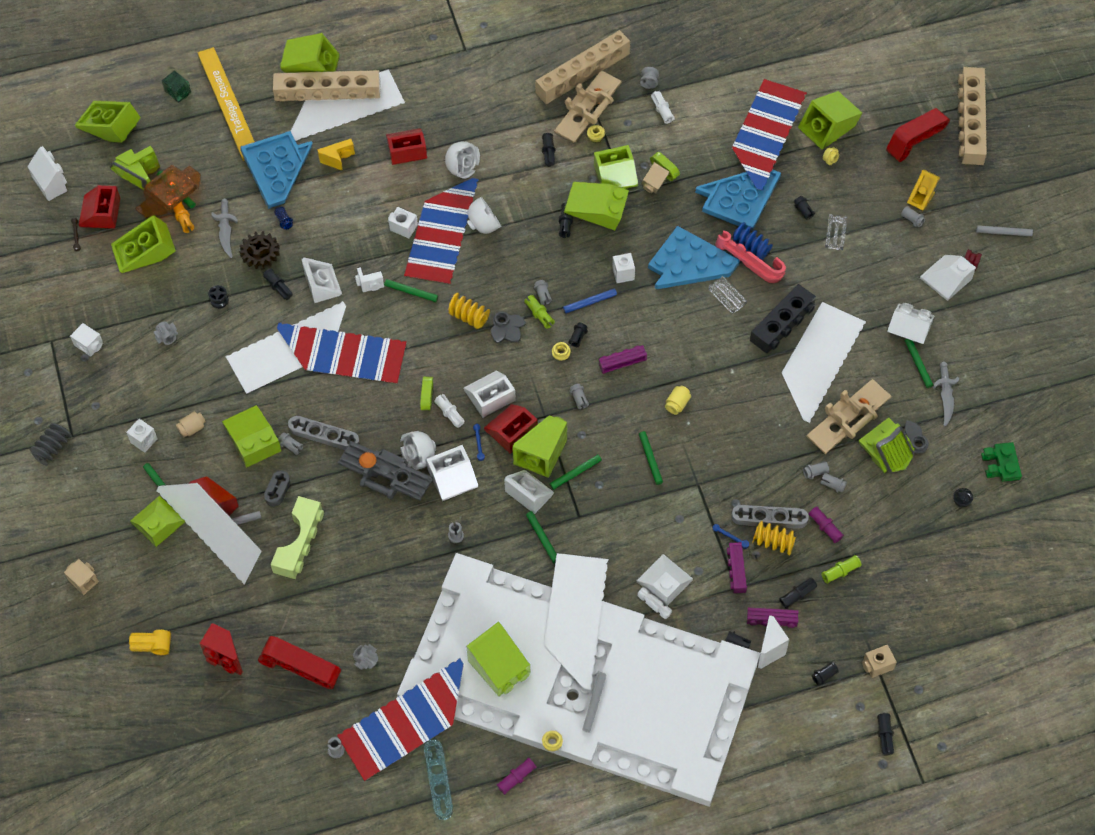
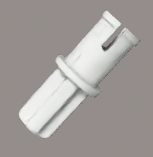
(662, 107)
(449, 410)

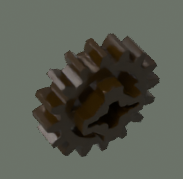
(261, 249)

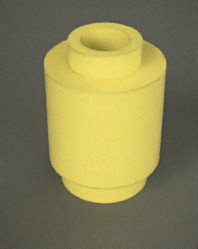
(677, 399)

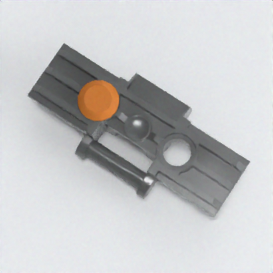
(383, 463)

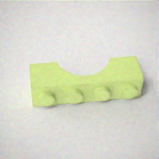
(289, 559)

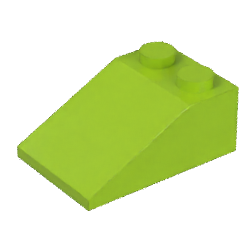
(109, 120)
(597, 203)
(143, 245)
(252, 436)

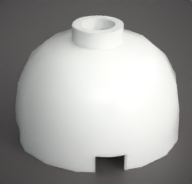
(462, 159)
(482, 217)
(417, 449)

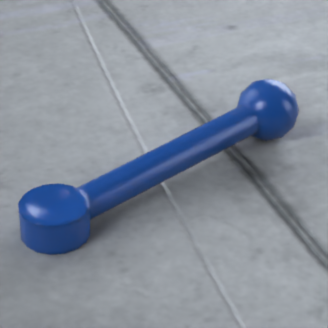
(480, 456)
(745, 544)

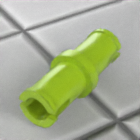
(539, 311)
(841, 569)

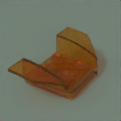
(168, 190)

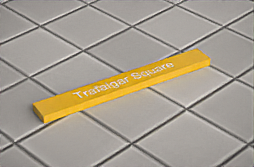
(226, 98)

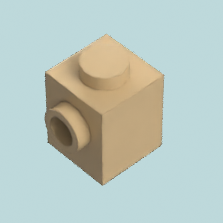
(654, 178)
(81, 576)
(879, 661)

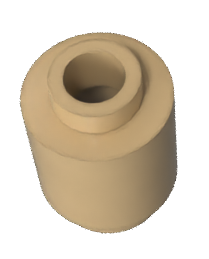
(190, 424)

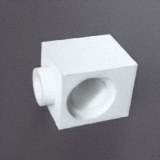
(408, 225)
(623, 268)
(87, 339)
(142, 435)

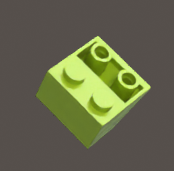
(616, 167)

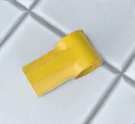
(155, 642)

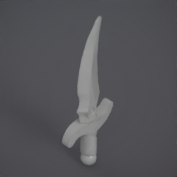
(225, 229)
(946, 394)

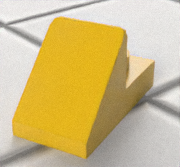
(332, 154)
(923, 190)

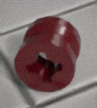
(973, 258)

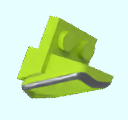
(136, 166)
(888, 447)

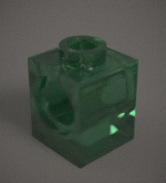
(176, 86)

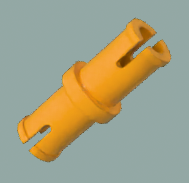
(183, 217)

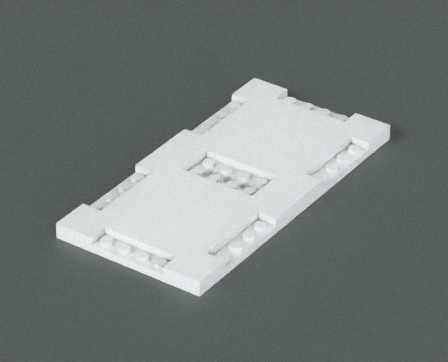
(664, 698)

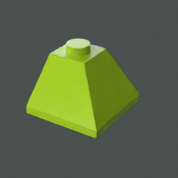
(157, 521)

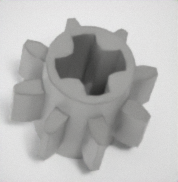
(165, 333)
(365, 656)

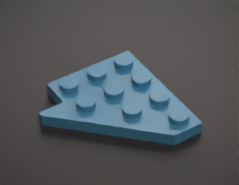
(275, 165)
(737, 198)
(690, 260)

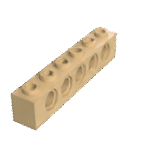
(582, 67)
(326, 85)
(972, 116)

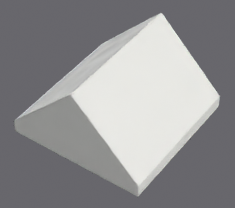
(321, 280)
(527, 490)
(774, 643)

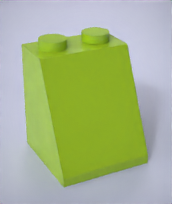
(309, 54)
(829, 119)
(541, 446)
(498, 659)

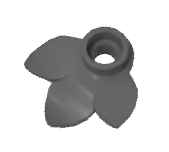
(507, 329)
(915, 435)

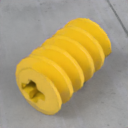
(468, 312)
(774, 537)

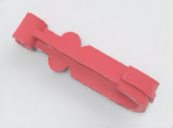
(750, 260)

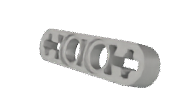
(322, 436)
(770, 512)

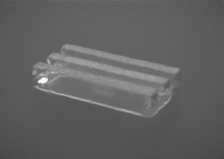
(837, 220)
(730, 292)

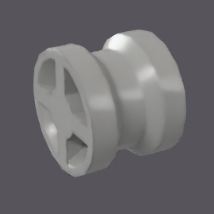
(649, 77)

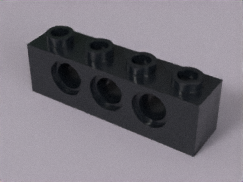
(799, 298)

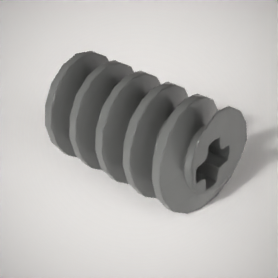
(49, 442)

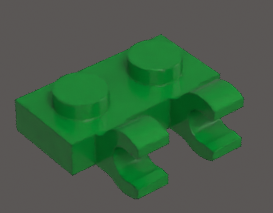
(1007, 462)

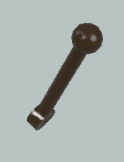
(76, 246)

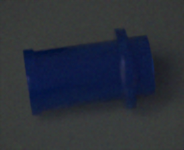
(285, 221)

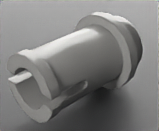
(913, 216)
(542, 290)
(579, 396)
(290, 443)
(815, 470)
(833, 482)
(455, 530)
(335, 748)

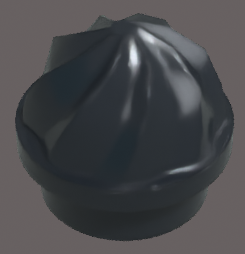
(963, 497)

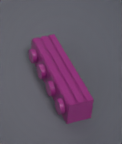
(622, 359)
(737, 570)
(760, 616)

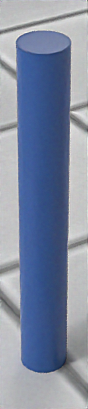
(588, 301)

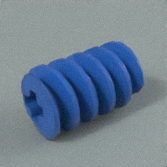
(751, 242)

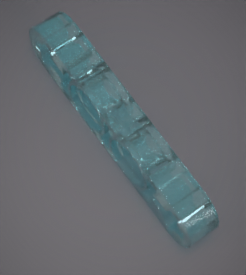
(436, 779)

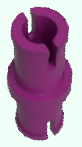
(826, 524)
(516, 776)

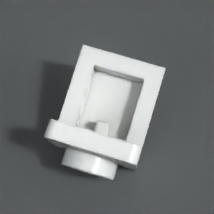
(369, 282)

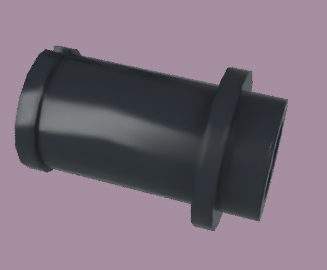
(803, 206)
(578, 334)
(737, 640)
(824, 673)

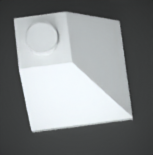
(949, 275)
(665, 580)

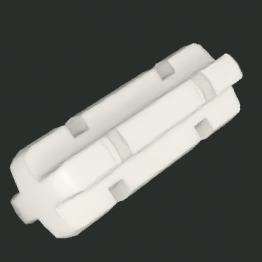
(655, 603)

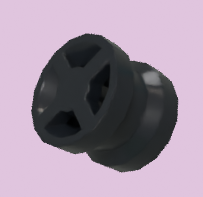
(214, 294)

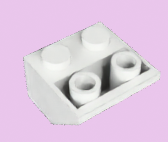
(47, 174)
(911, 322)
(491, 393)
(452, 472)

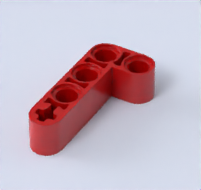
(915, 132)
(299, 662)

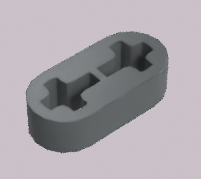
(273, 487)

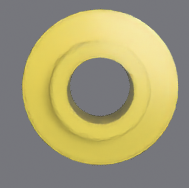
(595, 137)
(831, 155)
(561, 346)
(552, 735)

